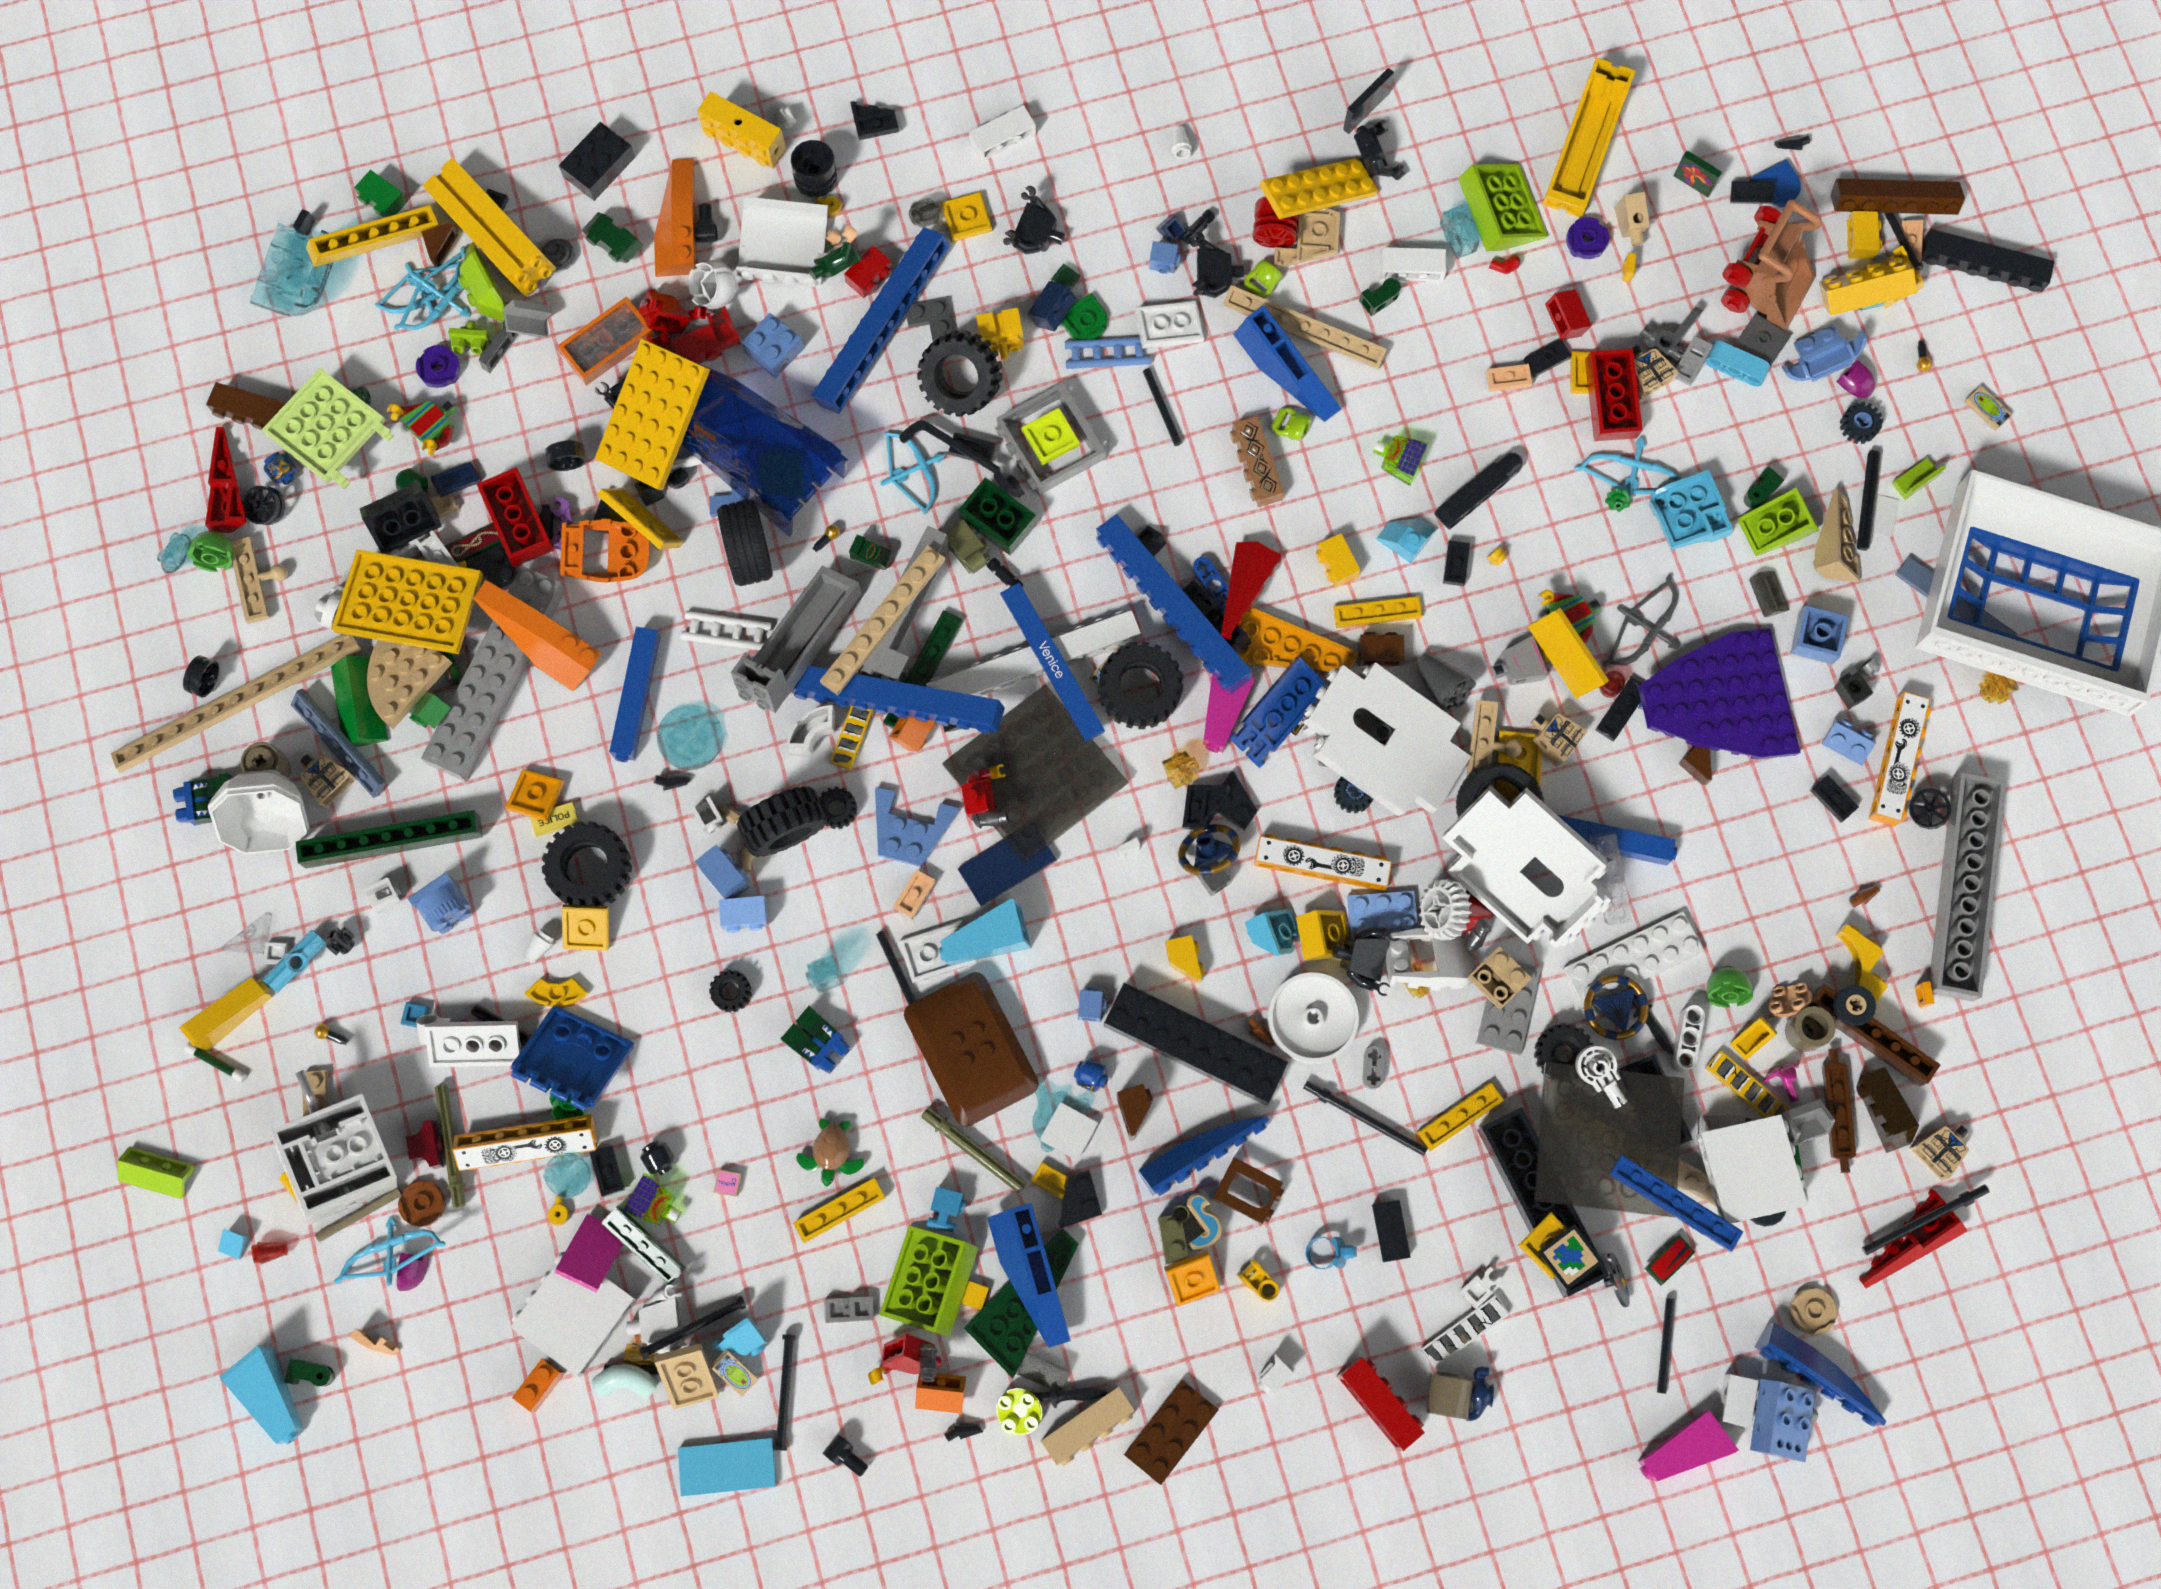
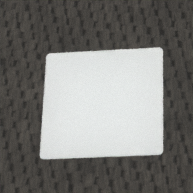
(1884, 514)
(1068, 1131)

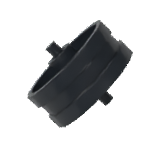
(565, 455)
(263, 505)
(201, 676)
(1929, 808)

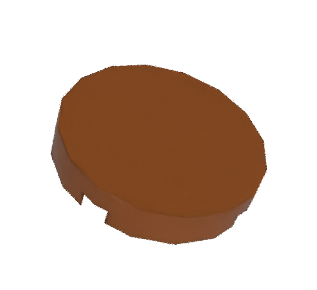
(421, 1203)

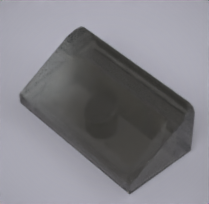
(1769, 593)
(1042, 1371)

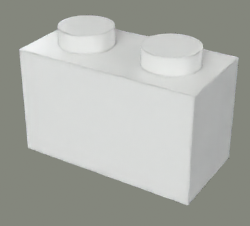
(1738, 1401)

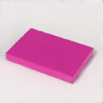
(589, 1254)

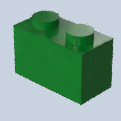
(380, 194)
(429, 711)

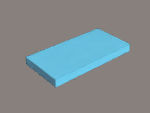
(726, 1467)

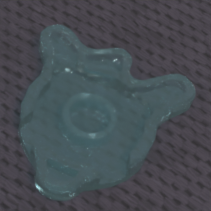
(1047, 1106)

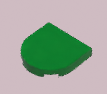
(1086, 319)

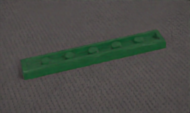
(931, 655)

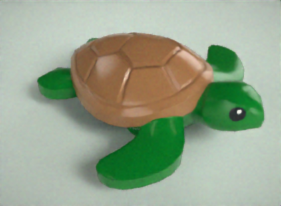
(831, 1152)

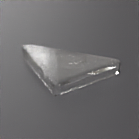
(252, 938)

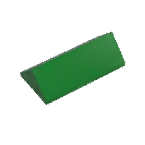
(355, 711)

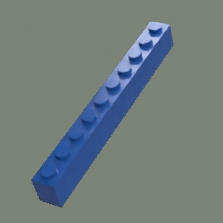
(880, 320)
(1173, 604)
(905, 700)

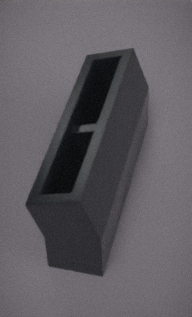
(1391, 1231)

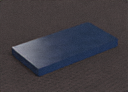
(1000, 871)

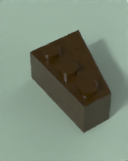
(1887, 1109)

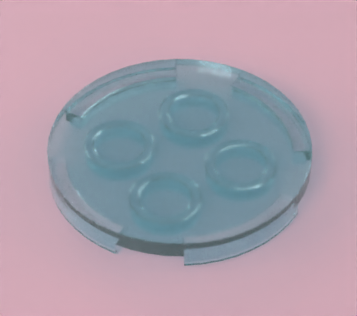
(690, 737)

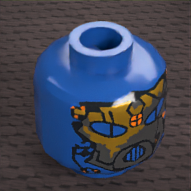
(280, 468)
(1091, 1075)

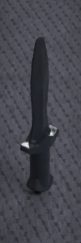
(1656, 1031)
(1057, 1395)

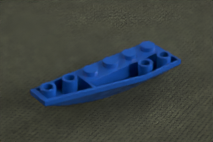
(1283, 363)
(1195, 1153)
(1028, 1269)
(1816, 1371)

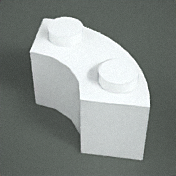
(810, 729)

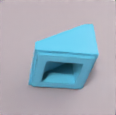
(232, 1243)

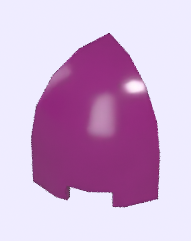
(1858, 380)
(411, 1274)

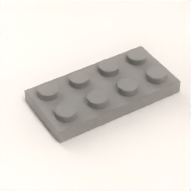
(1507, 1027)

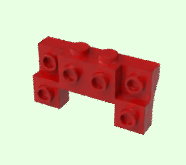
(705, 342)

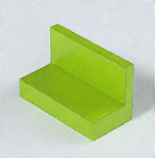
(1917, 478)

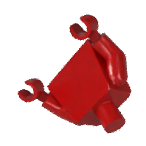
(666, 314)

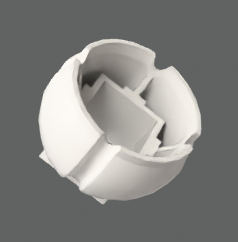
(712, 284)

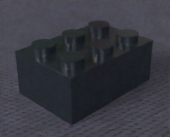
(597, 161)
(400, 517)

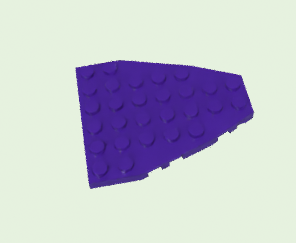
(1724, 698)

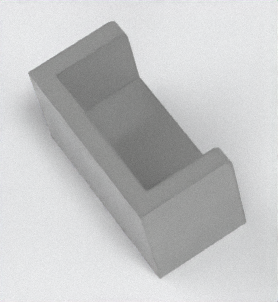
(1808, 1122)

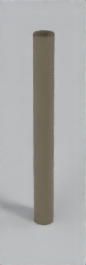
(359, 1214)

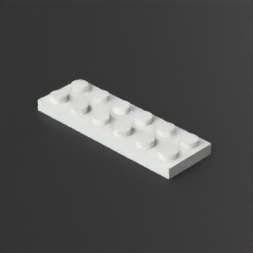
(1636, 957)

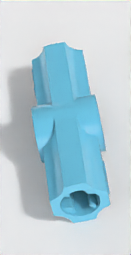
(304, 950)

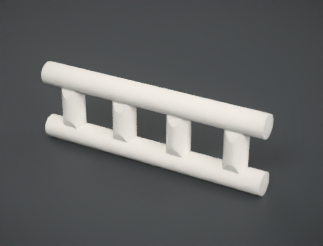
(717, 620)

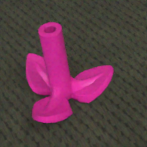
(1787, 1074)

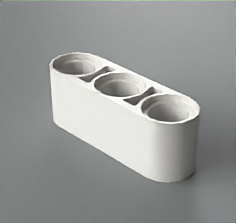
(1695, 1030)

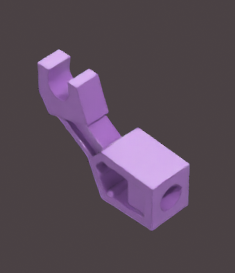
(564, 515)

